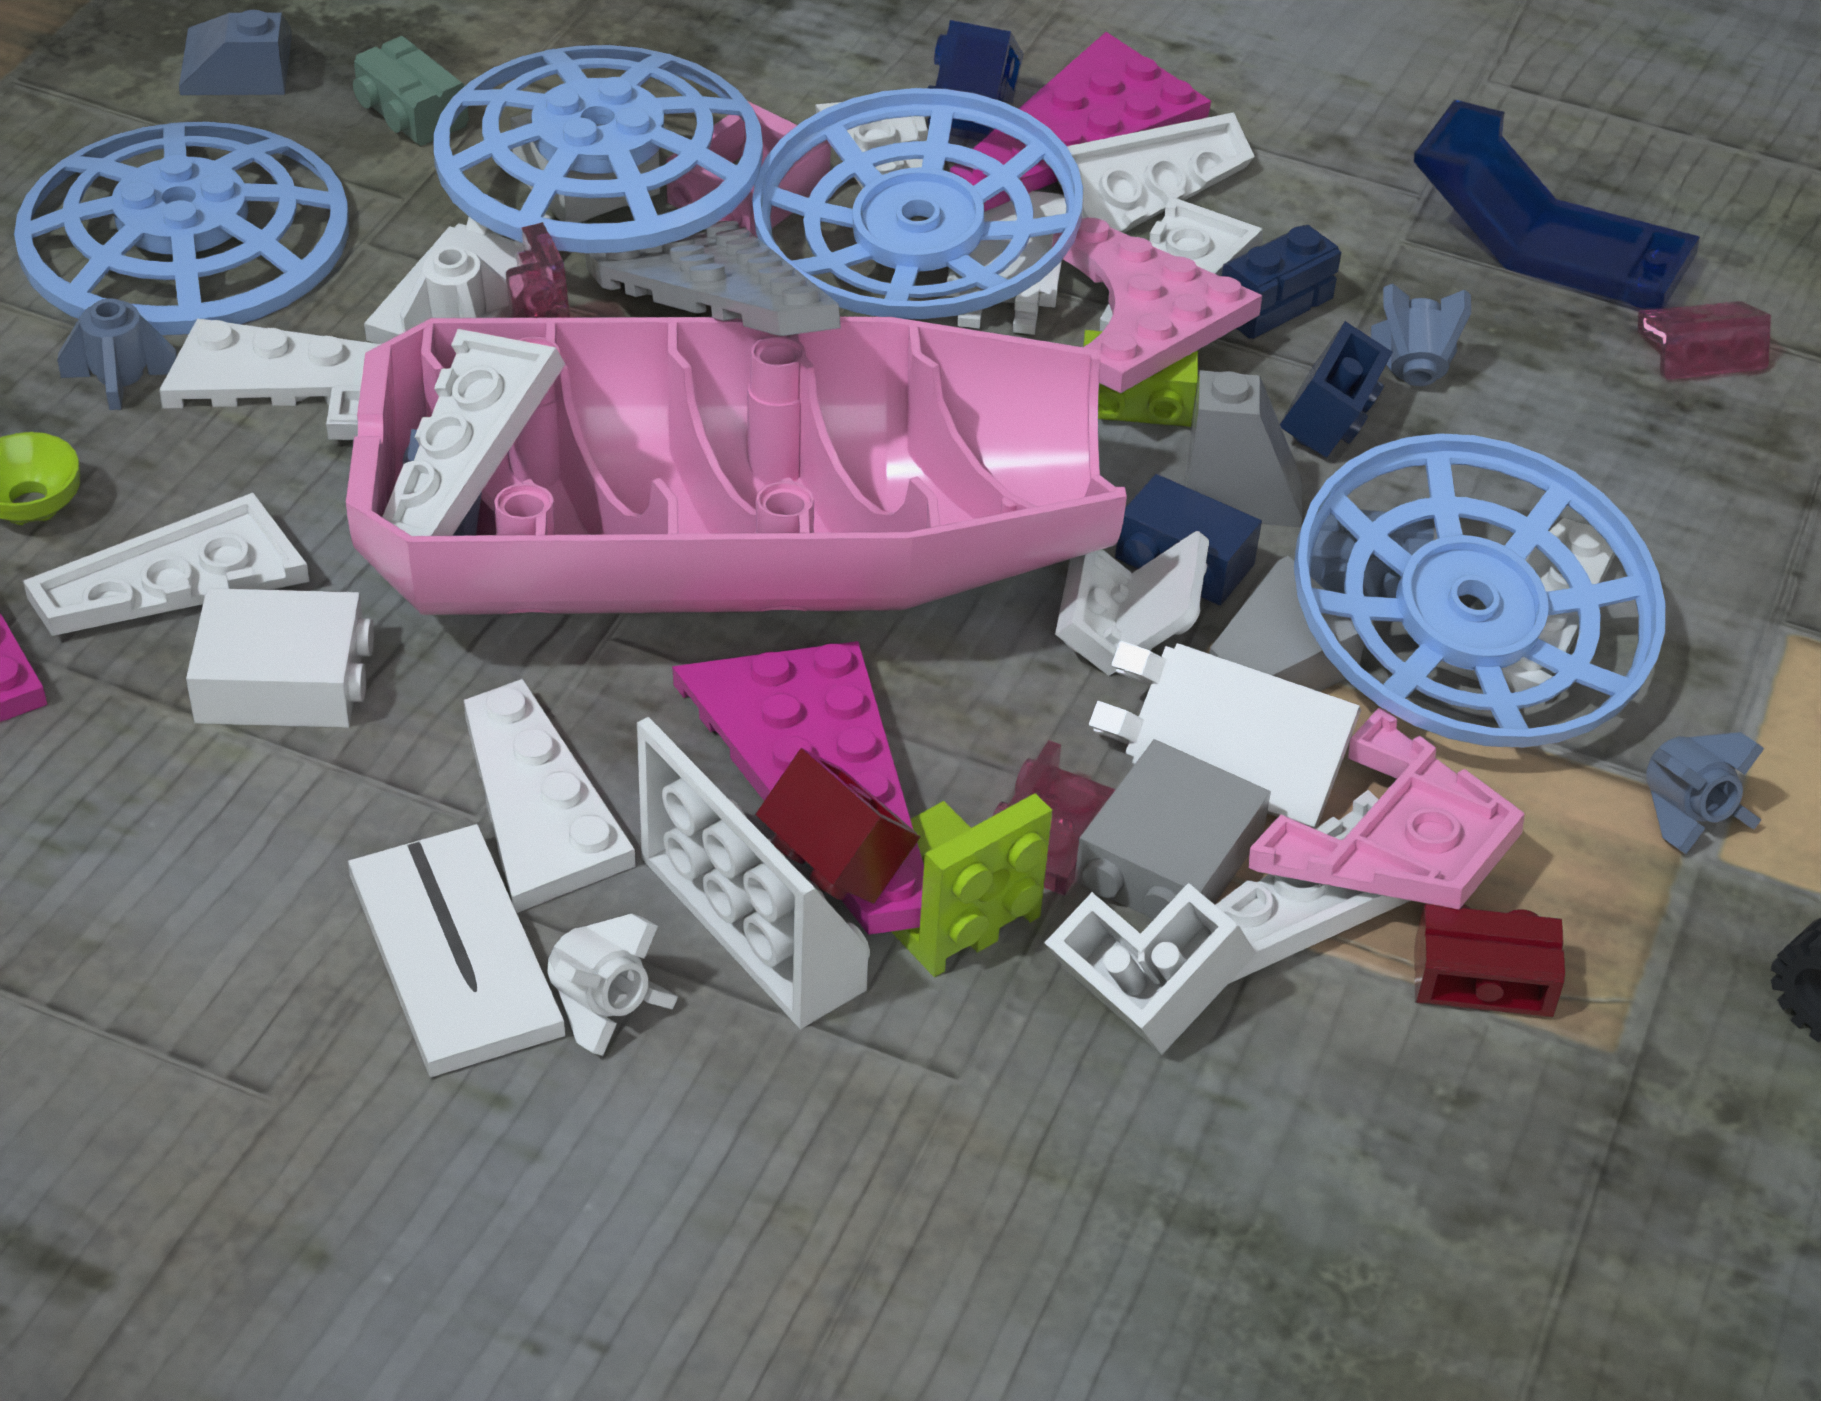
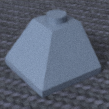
(237, 55)

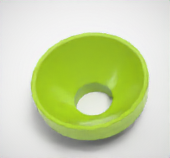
(36, 465)

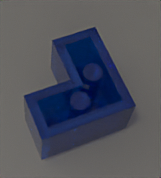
(980, 63)

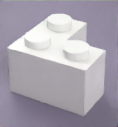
(1154, 977)

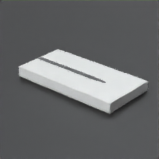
(455, 950)

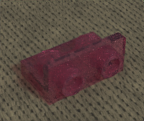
(539, 281)
(1708, 338)
(1073, 805)

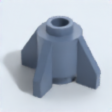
(1421, 333)
(114, 346)
(1699, 782)

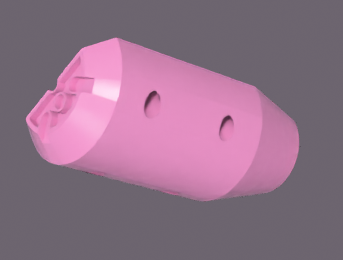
(747, 468)

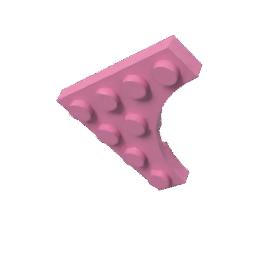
(1157, 302)

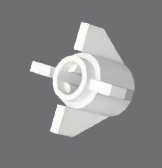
(453, 286)
(604, 977)

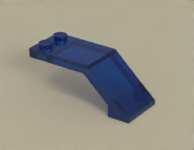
(1535, 230)

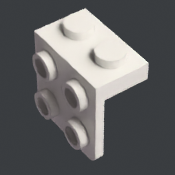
(1140, 608)

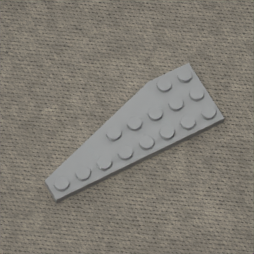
(729, 273)

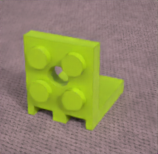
(977, 878)

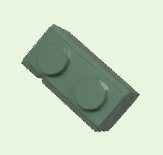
(406, 88)

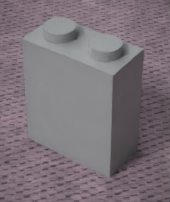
(1170, 827)

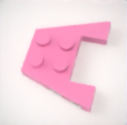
(1420, 842)

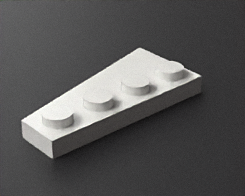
(256, 362)
(169, 569)

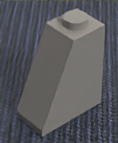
(1241, 450)
(1275, 637)

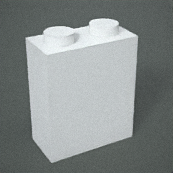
(279, 658)

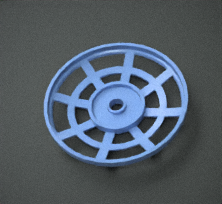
(570, 140)
(890, 201)
(179, 210)
(1491, 572)

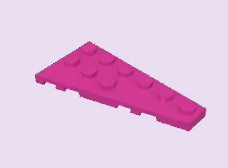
(1095, 98)
(819, 703)

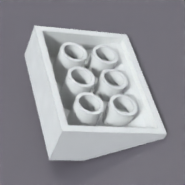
(744, 886)

